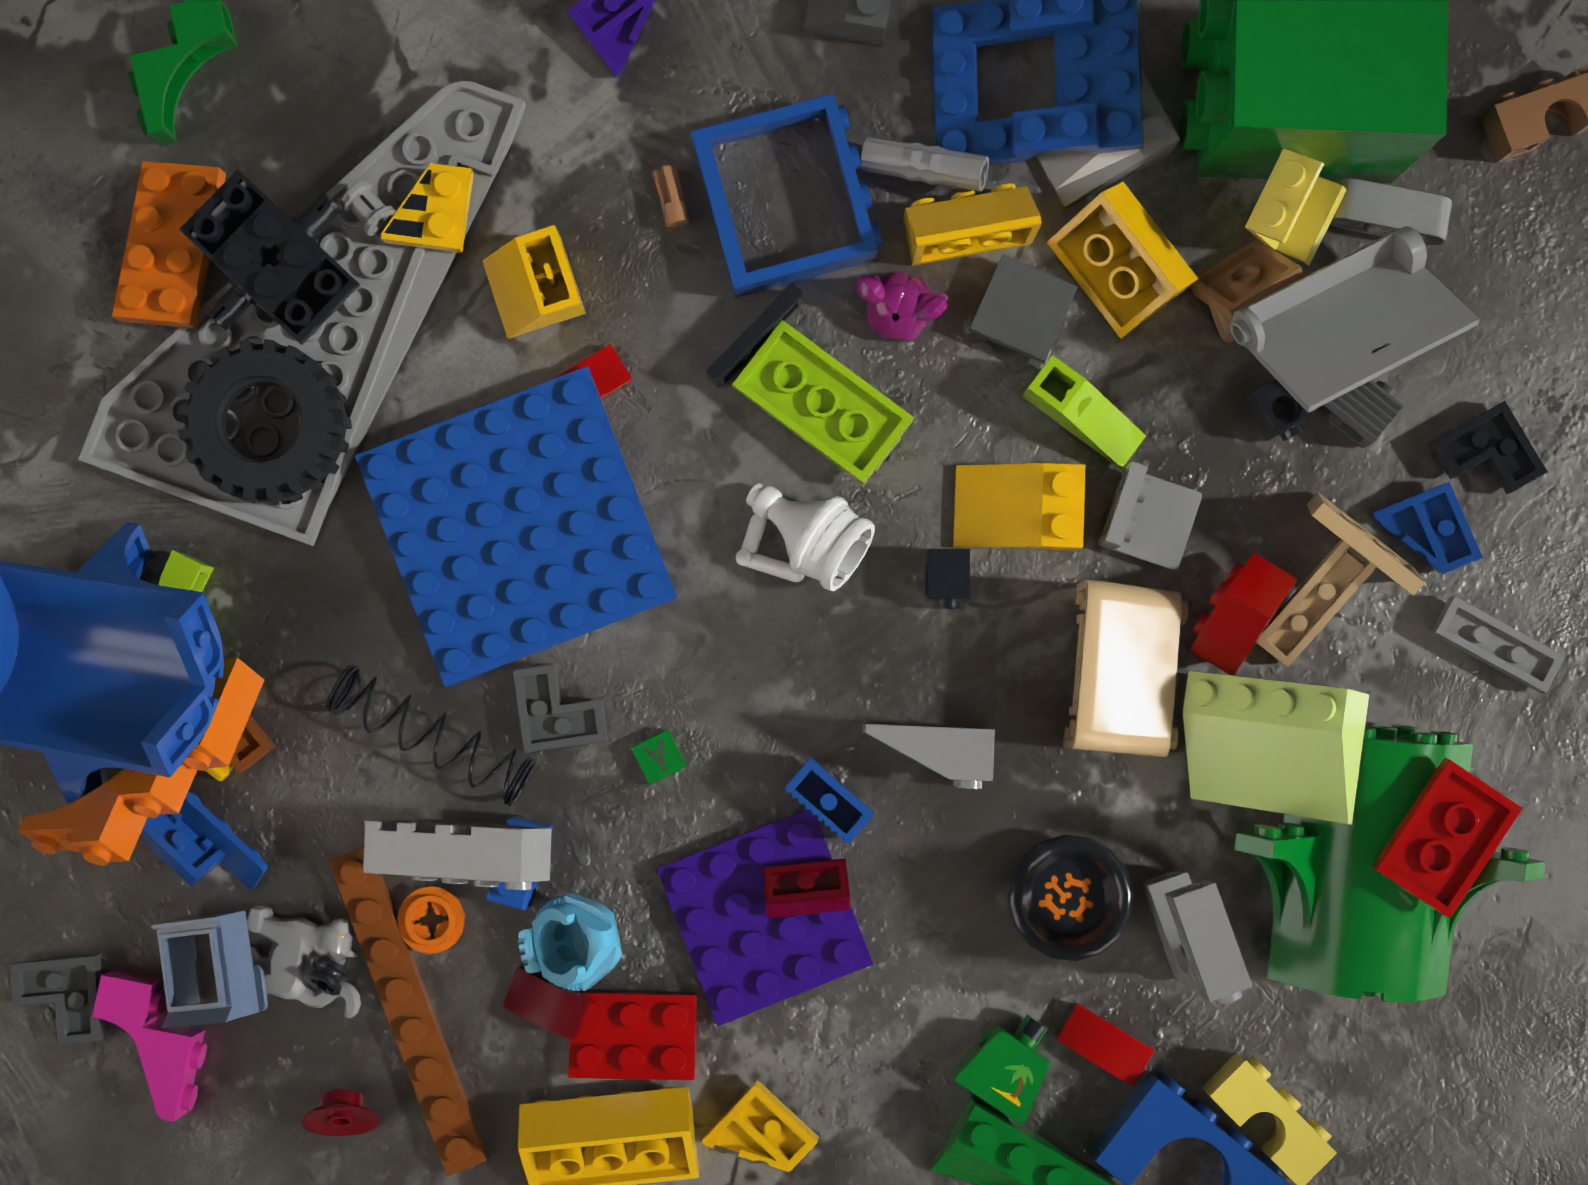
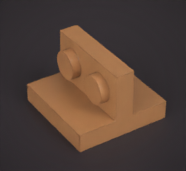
(1241, 280)

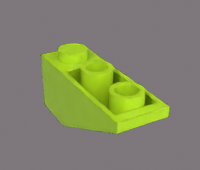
(1084, 412)

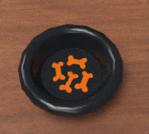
(1070, 897)

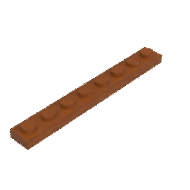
(409, 1014)

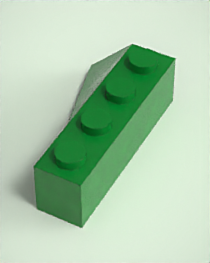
(998, 1151)

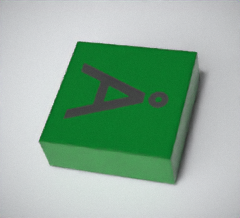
(659, 757)

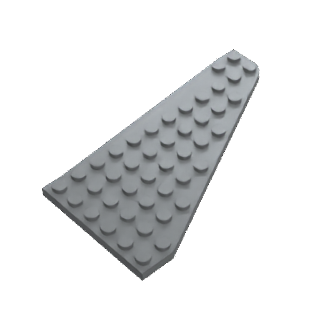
(357, 344)

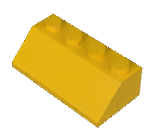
(609, 1139)

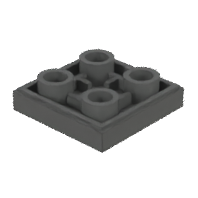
(1023, 308)

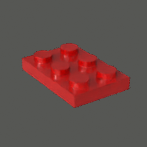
(1447, 837)
(636, 1036)

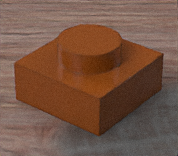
(251, 746)

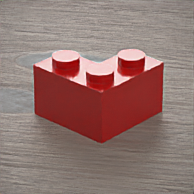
(1241, 613)

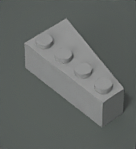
(459, 852)

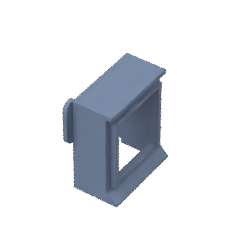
(238, 981)

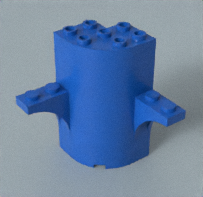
(105, 666)

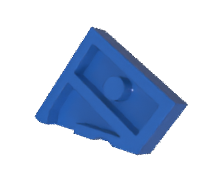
(1432, 528)

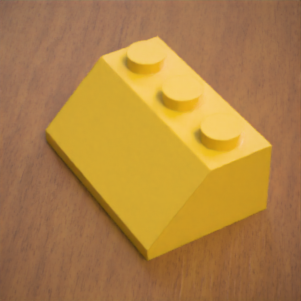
(970, 224)
(1121, 259)

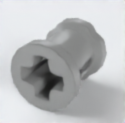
(367, 207)

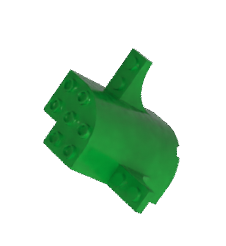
(1339, 919)

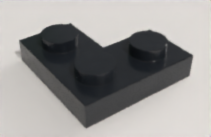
(1492, 438)

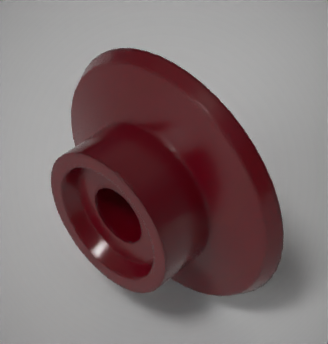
(340, 1115)

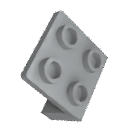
(1150, 518)

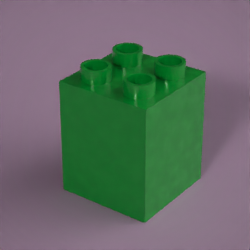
(1317, 78)

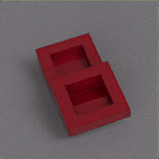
(546, 1004)

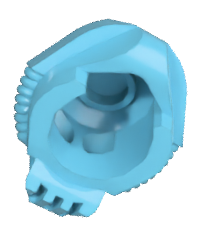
(571, 942)

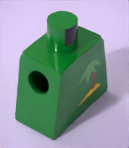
(1006, 1068)

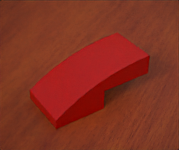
(1106, 1045)

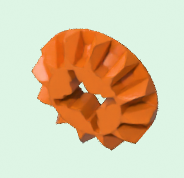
(419, 935)

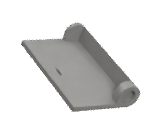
(1352, 320)

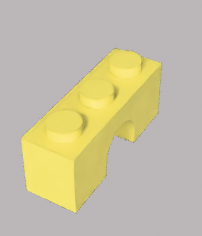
(1296, 1145)

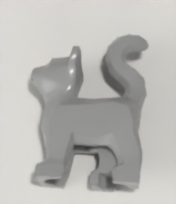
(293, 953)

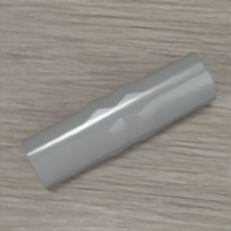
(924, 163)

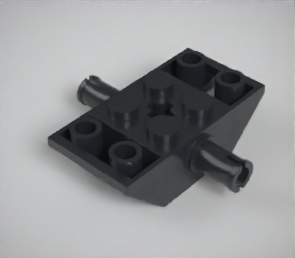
(243, 236)

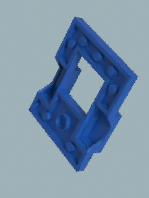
(1094, 71)

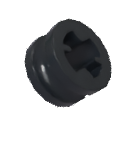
(327, 976)

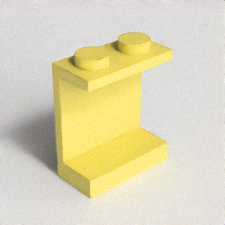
(1295, 207)

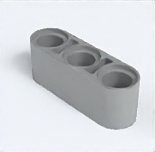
(1386, 208)

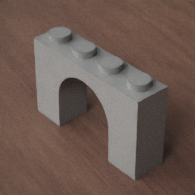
(1197, 936)

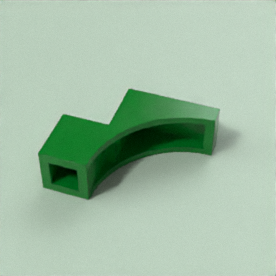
(159, 76)

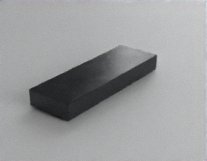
(754, 336)

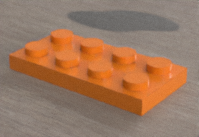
(161, 267)

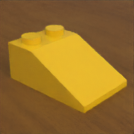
(1019, 507)

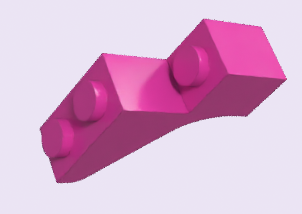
(166, 1054)

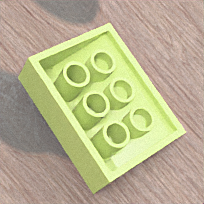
(1274, 744)

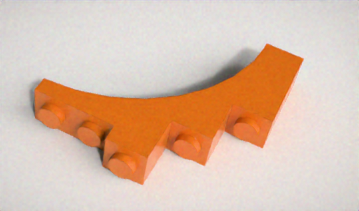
(112, 816)

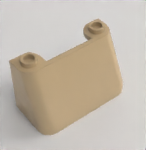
(1125, 669)

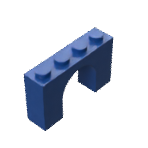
(1160, 1115)

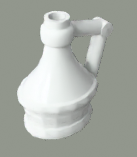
(819, 536)

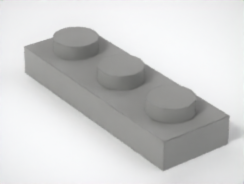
(1497, 644)

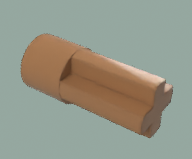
(671, 197)

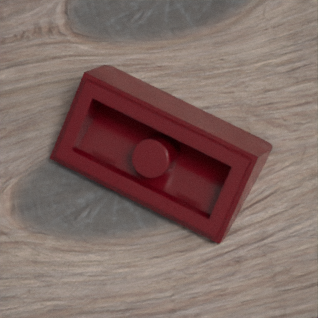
(806, 888)

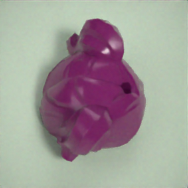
(901, 295)

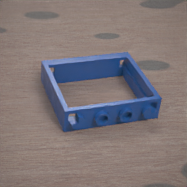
(848, 159)

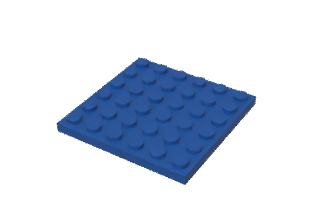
(516, 526)

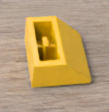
(533, 282)

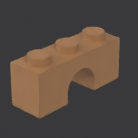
(1518, 123)

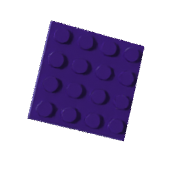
(734, 946)

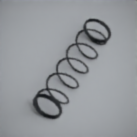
(352, 671)

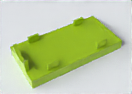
(823, 402)

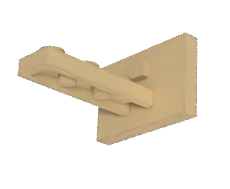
(1332, 582)

